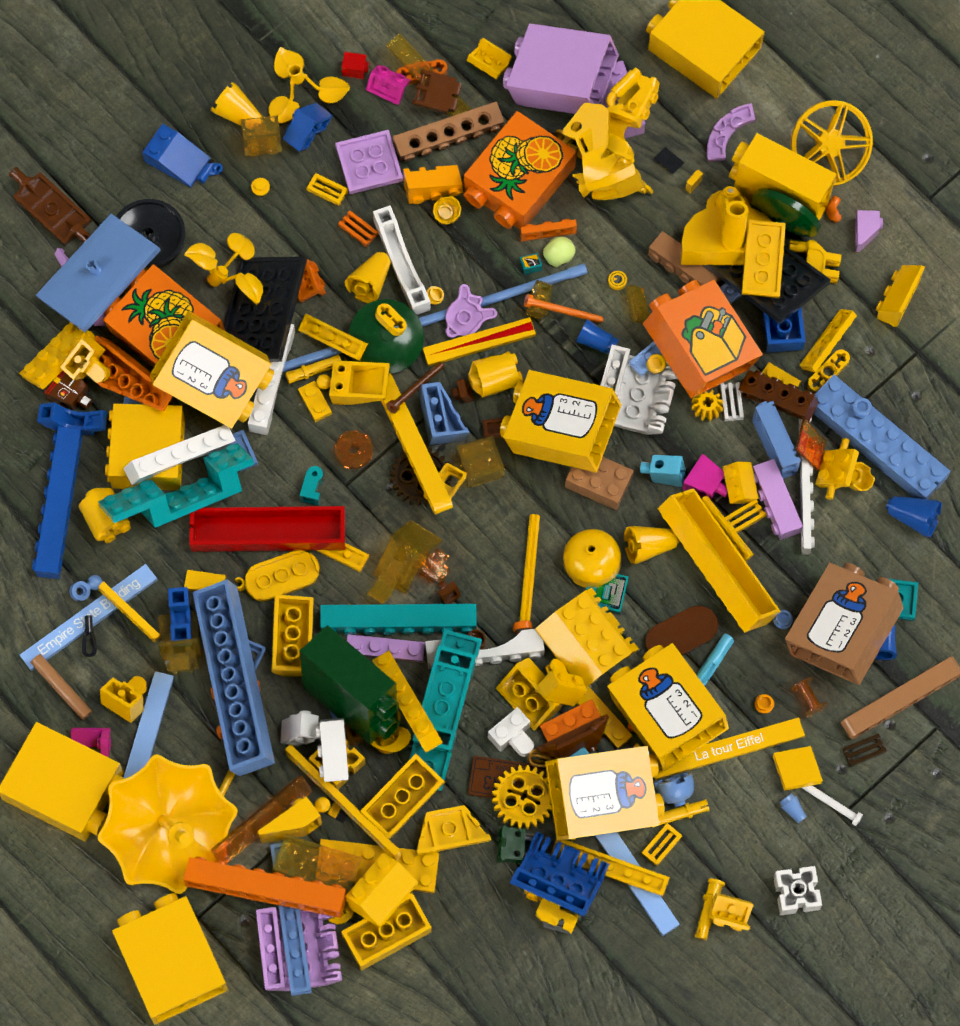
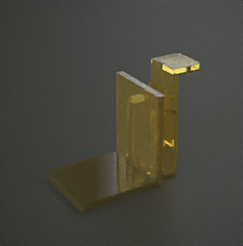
(402, 560)
(179, 654)

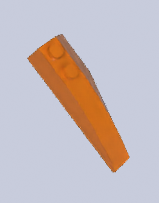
(130, 377)

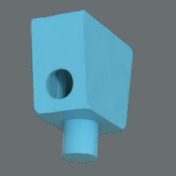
(665, 469)

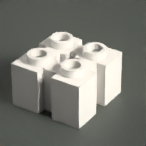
(805, 881)

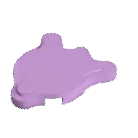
(465, 313)

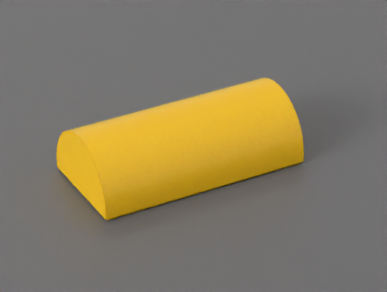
(290, 633)

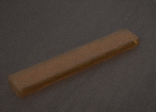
(247, 831)

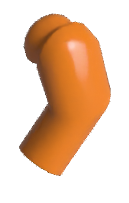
(832, 211)

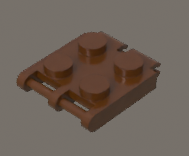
(437, 92)

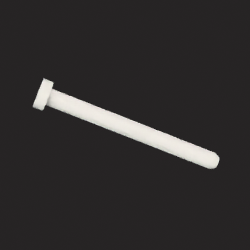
(834, 804)

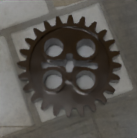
(410, 489)

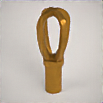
(543, 756)

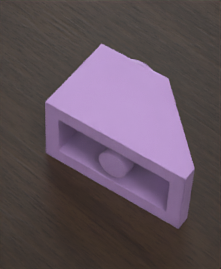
(866, 227)

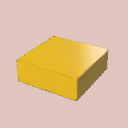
(694, 181)

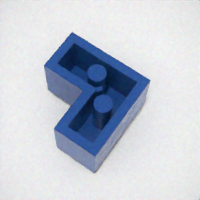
(305, 125)

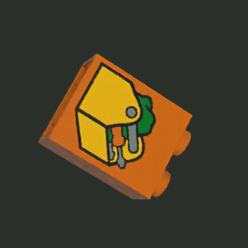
(701, 337)

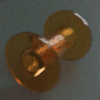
(809, 696)

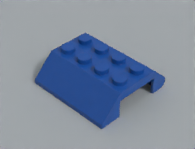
(559, 878)

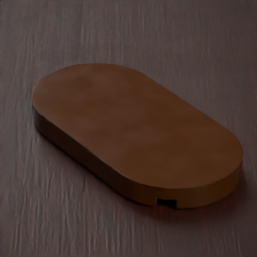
(685, 630)

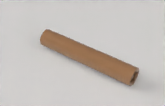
(61, 687)

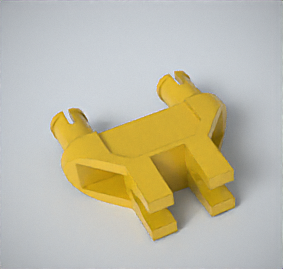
(818, 257)

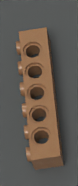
(490, 112)

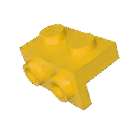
(490, 58)
(730, 912)

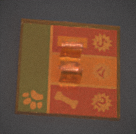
(811, 445)

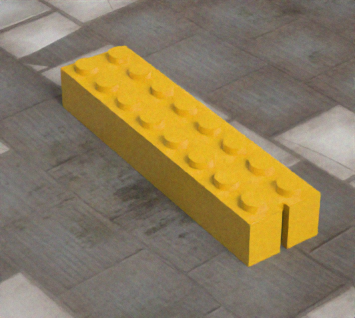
(719, 560)

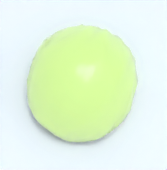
(559, 251)

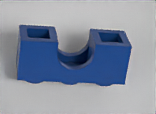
(180, 613)

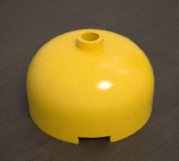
(590, 567)

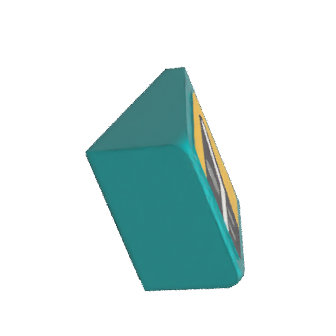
(531, 263)

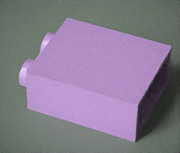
(560, 68)

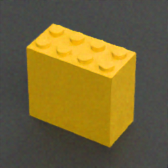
(139, 432)

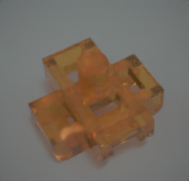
(435, 564)

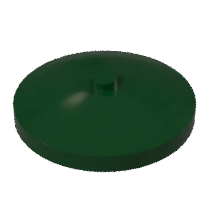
(786, 210)
(382, 345)

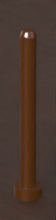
(394, 405)

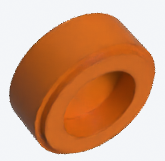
(521, 625)

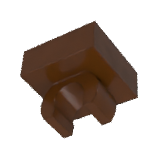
(463, 391)
(448, 592)

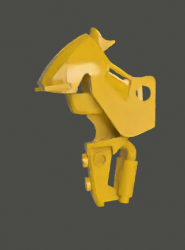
(610, 159)

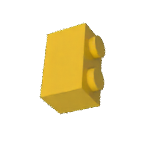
(740, 482)

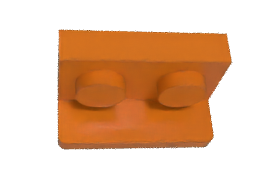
(311, 282)

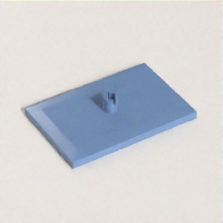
(98, 273)

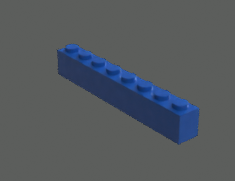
(58, 503)

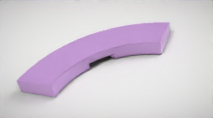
(725, 128)

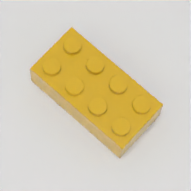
(402, 796)
(373, 943)

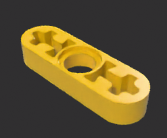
(819, 373)

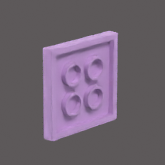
(369, 162)

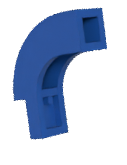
(54, 416)

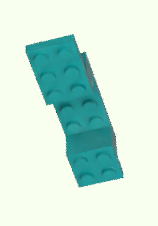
(166, 507)
(446, 696)

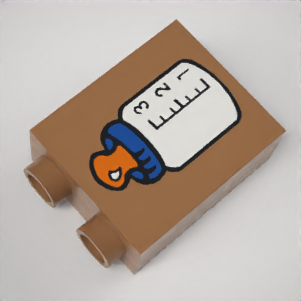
(845, 622)

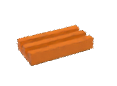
(341, 224)

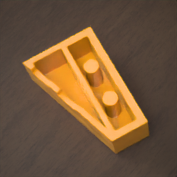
(432, 184)

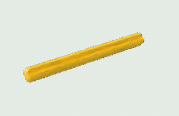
(529, 571)

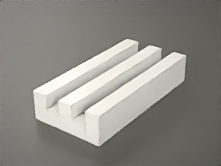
(730, 387)

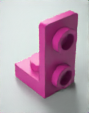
(93, 738)

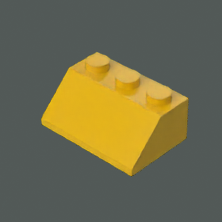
(899, 294)
(522, 691)
(381, 890)

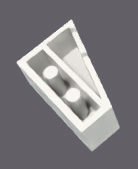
(332, 749)

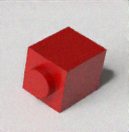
(355, 65)

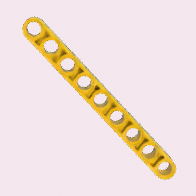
(417, 452)

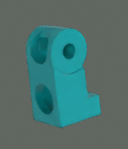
(310, 486)

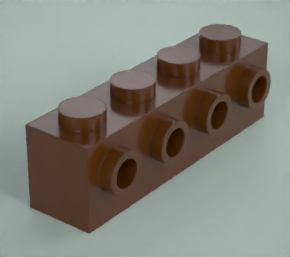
(785, 397)

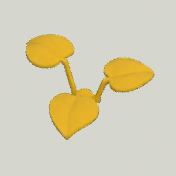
(290, 65)
(205, 258)

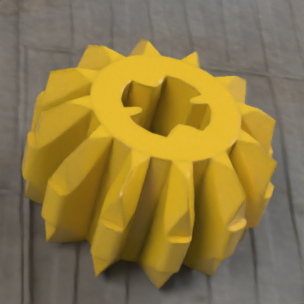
(712, 400)

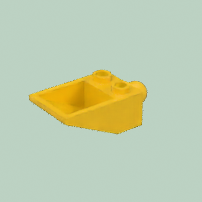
(358, 380)
(296, 821)

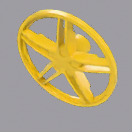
(831, 142)

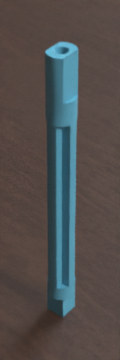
(714, 659)

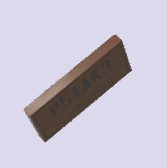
(486, 773)

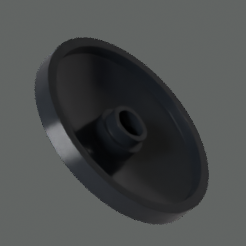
(158, 224)

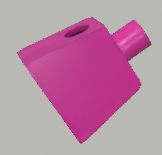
(706, 479)

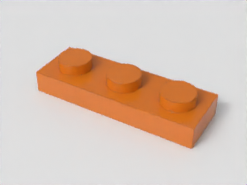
(548, 229)
(570, 720)

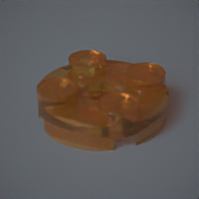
(355, 439)

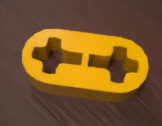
(391, 319)

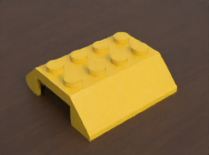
(586, 637)

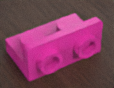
(387, 84)

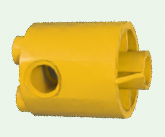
(494, 374)
(98, 522)

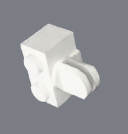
(299, 729)
(512, 732)

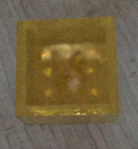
(261, 135)
(480, 461)

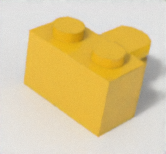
(85, 362)
(560, 685)
(124, 697)

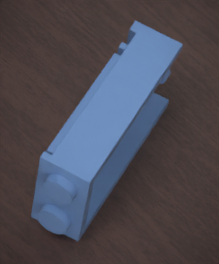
(775, 438)

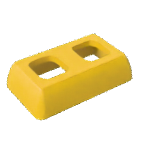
(450, 470)

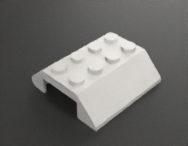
(639, 395)

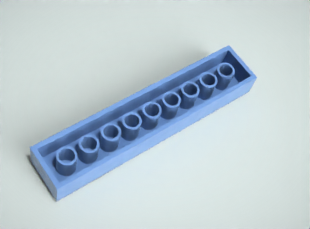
(233, 678)

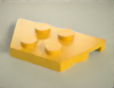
(449, 830)

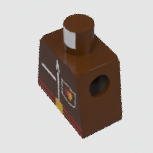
(68, 392)

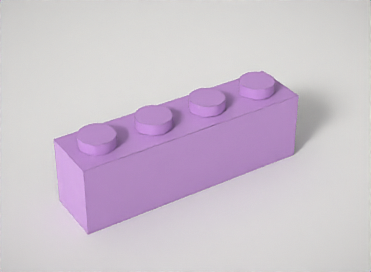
(776, 500)

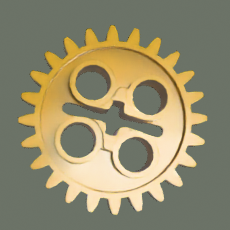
(516, 813)

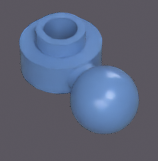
(92, 584)

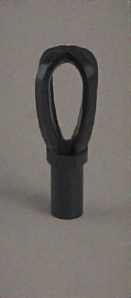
(89, 630)

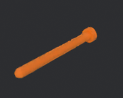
(530, 301)

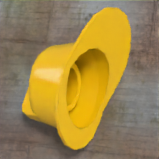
(395, 743)

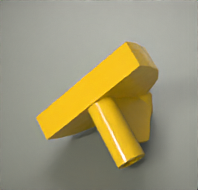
(720, 230)

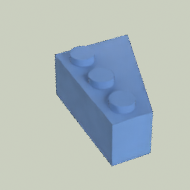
(439, 416)

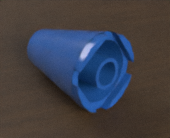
(916, 513)

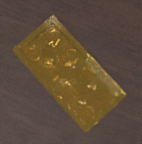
(316, 862)

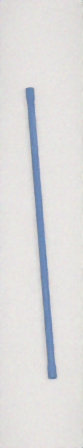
(570, 273)

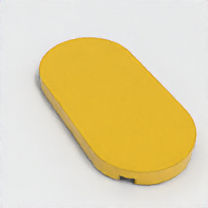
(281, 575)

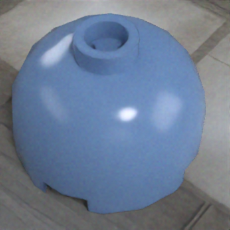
(676, 789)

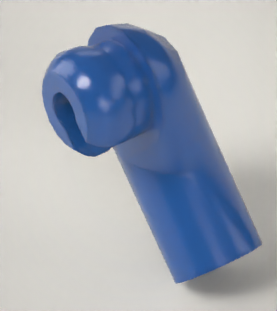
(209, 170)

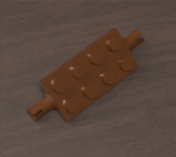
(51, 207)

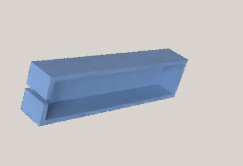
(880, 441)

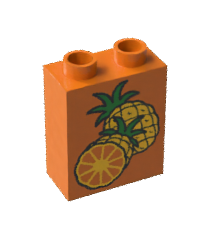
(518, 172)
(152, 313)

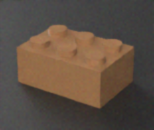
(605, 486)

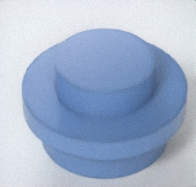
(783, 619)

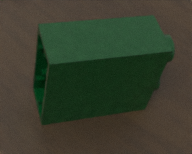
(350, 685)

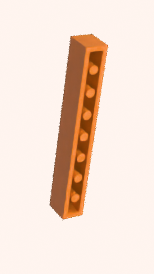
(265, 887)

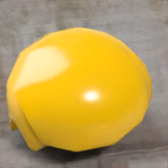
(447, 210)
(862, 478)

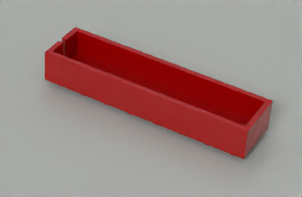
(268, 529)

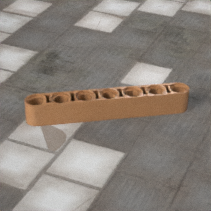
(901, 698)

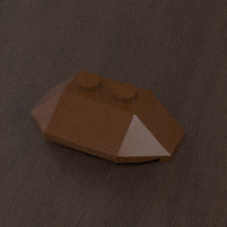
(585, 736)

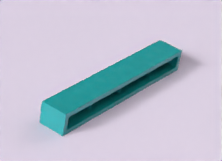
(399, 618)

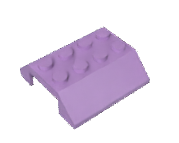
(319, 946)

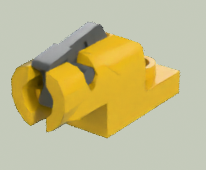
(553, 915)

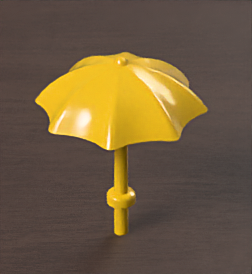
(163, 820)

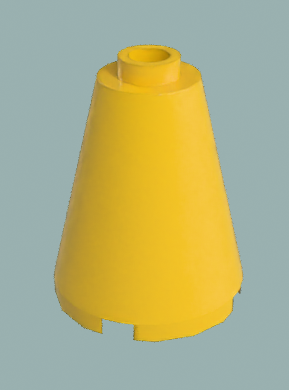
(234, 105)
(369, 278)
(648, 542)

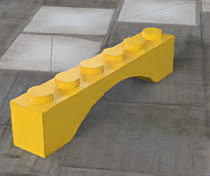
(409, 703)

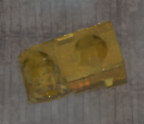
(540, 291)

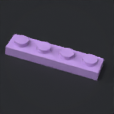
(400, 649)

